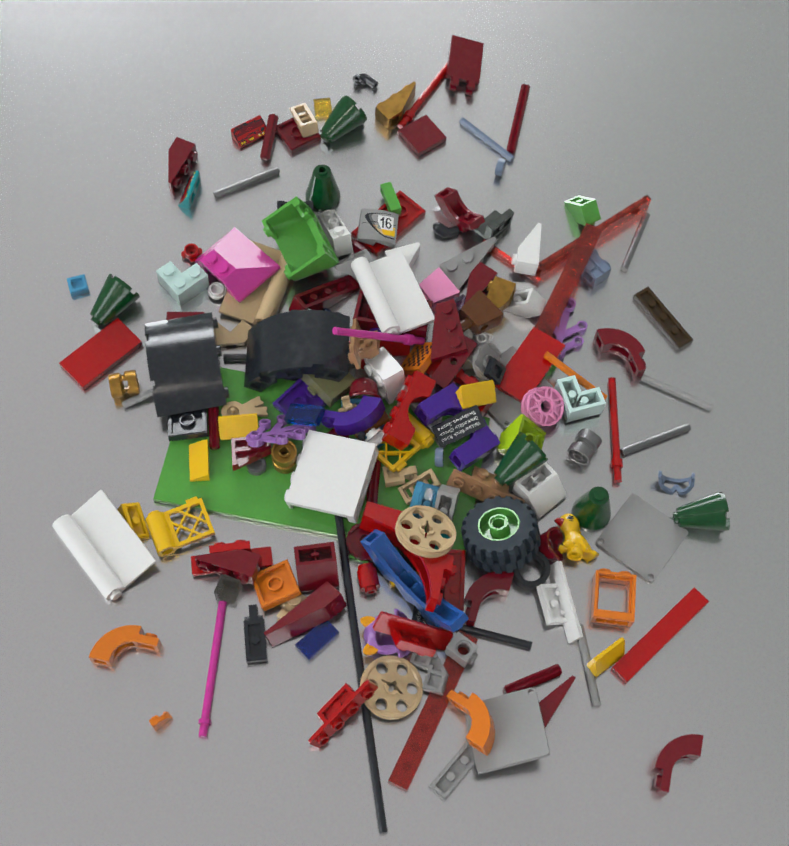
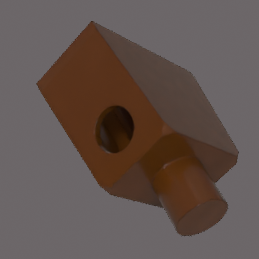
(480, 314)

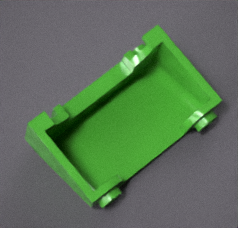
(300, 239)

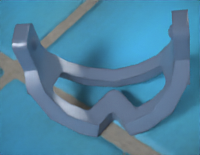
(662, 478)

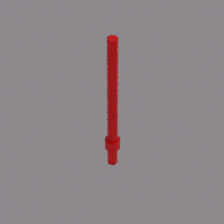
(410, 114)
(616, 462)

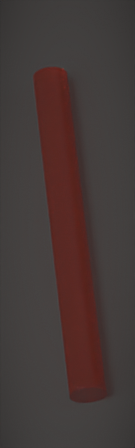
(508, 259)

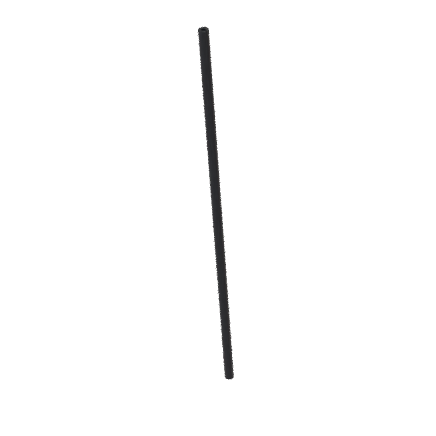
(369, 734)

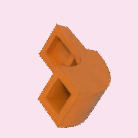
(119, 639)
(482, 728)

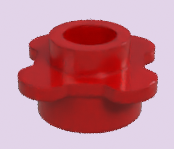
(191, 248)

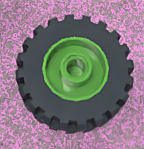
(501, 534)

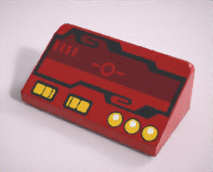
(249, 131)

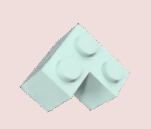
(182, 285)
(579, 403)

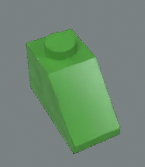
(583, 210)

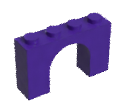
(446, 403)

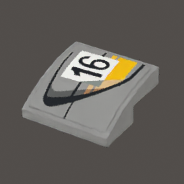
(377, 227)

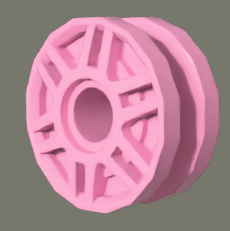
(552, 404)

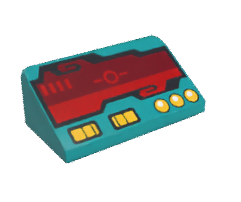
(190, 191)

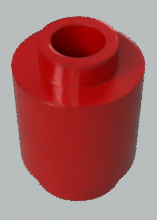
(368, 578)

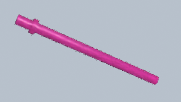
(205, 720)

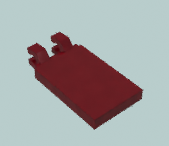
(464, 63)

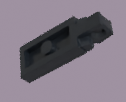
(254, 636)

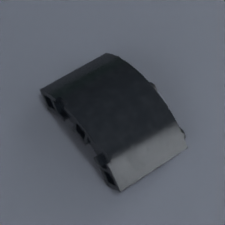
(296, 345)
(185, 364)

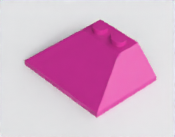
(238, 264)

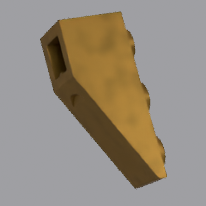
(391, 111)
(501, 292)

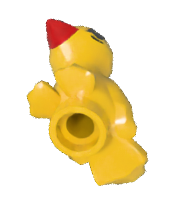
(574, 543)

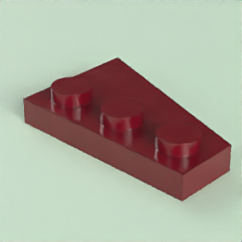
(447, 332)

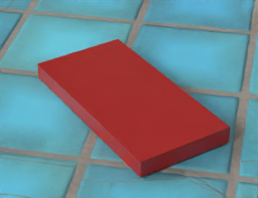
(410, 214)
(100, 353)
(528, 365)

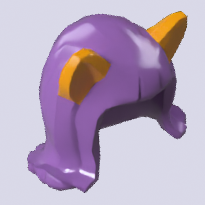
(380, 642)

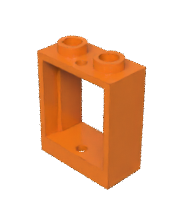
(609, 617)

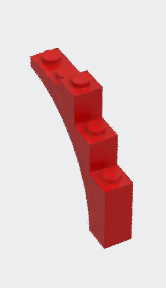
(432, 571)

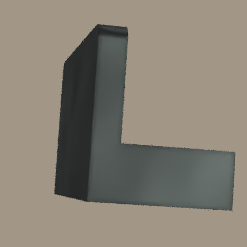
(495, 224)

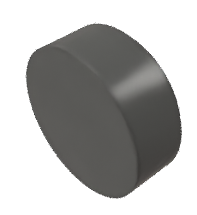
(257, 467)

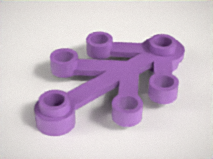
(562, 333)
(278, 433)

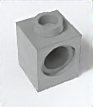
(461, 641)

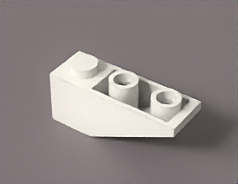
(336, 232)

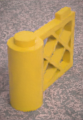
(421, 439)
(163, 531)

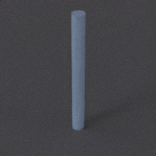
(486, 139)

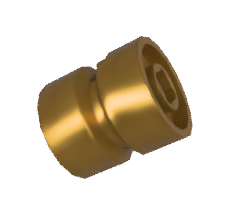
(117, 386)
(284, 457)

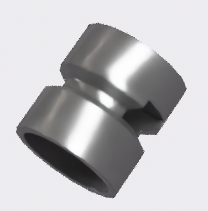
(584, 446)

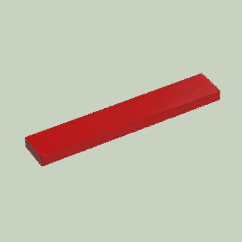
(659, 635)

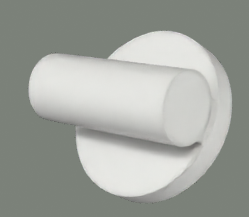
(374, 436)

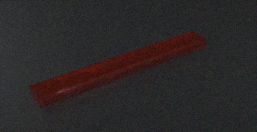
(608, 226)
(569, 279)
(426, 725)

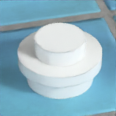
(217, 291)

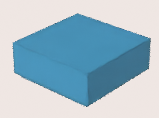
(77, 285)

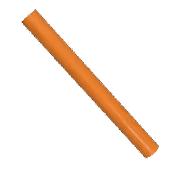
(568, 371)

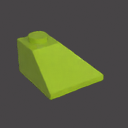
(524, 425)

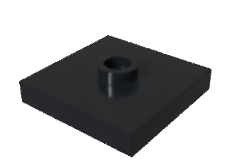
(188, 425)

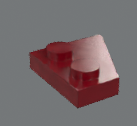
(244, 454)

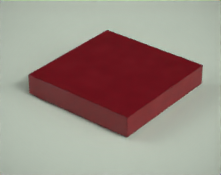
(422, 135)
(292, 138)

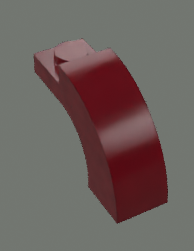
(456, 211)
(623, 344)
(483, 588)
(680, 748)

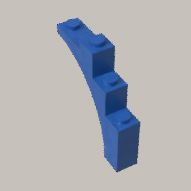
(409, 583)

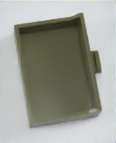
(328, 390)

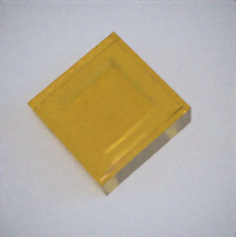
(322, 106)

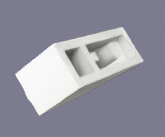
(527, 256)

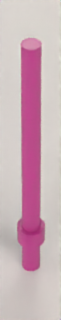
(406, 339)

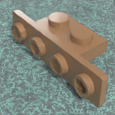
(362, 347)
(479, 485)

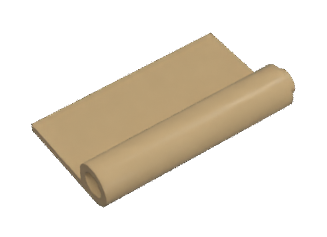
(265, 299)

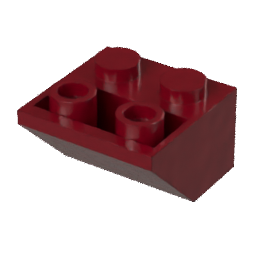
(316, 565)

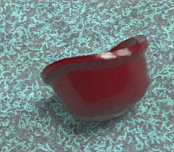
(364, 386)
(550, 543)

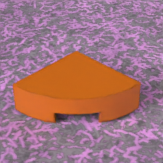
(157, 722)

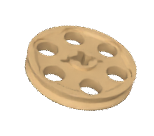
(433, 530)
(400, 682)

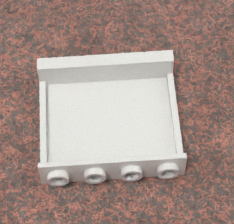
(332, 475)

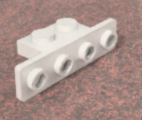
(558, 603)

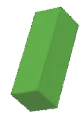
(390, 198)

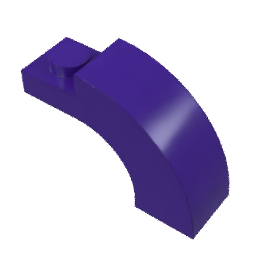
(355, 420)

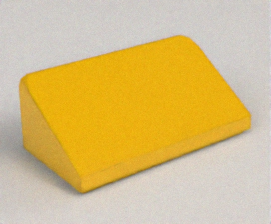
(476, 394)
(237, 425)
(199, 461)
(134, 516)
(607, 657)

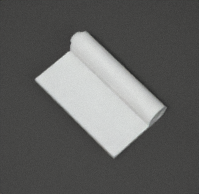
(392, 293)
(104, 545)

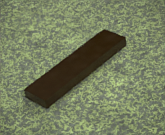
(663, 318)

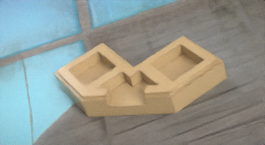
(237, 336)

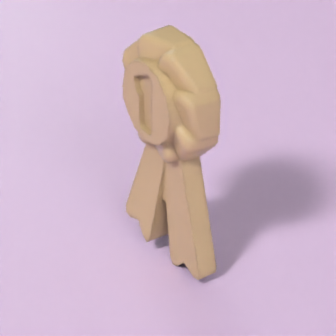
(250, 407)

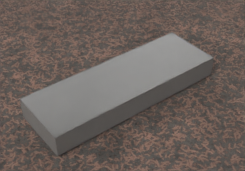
(454, 772)

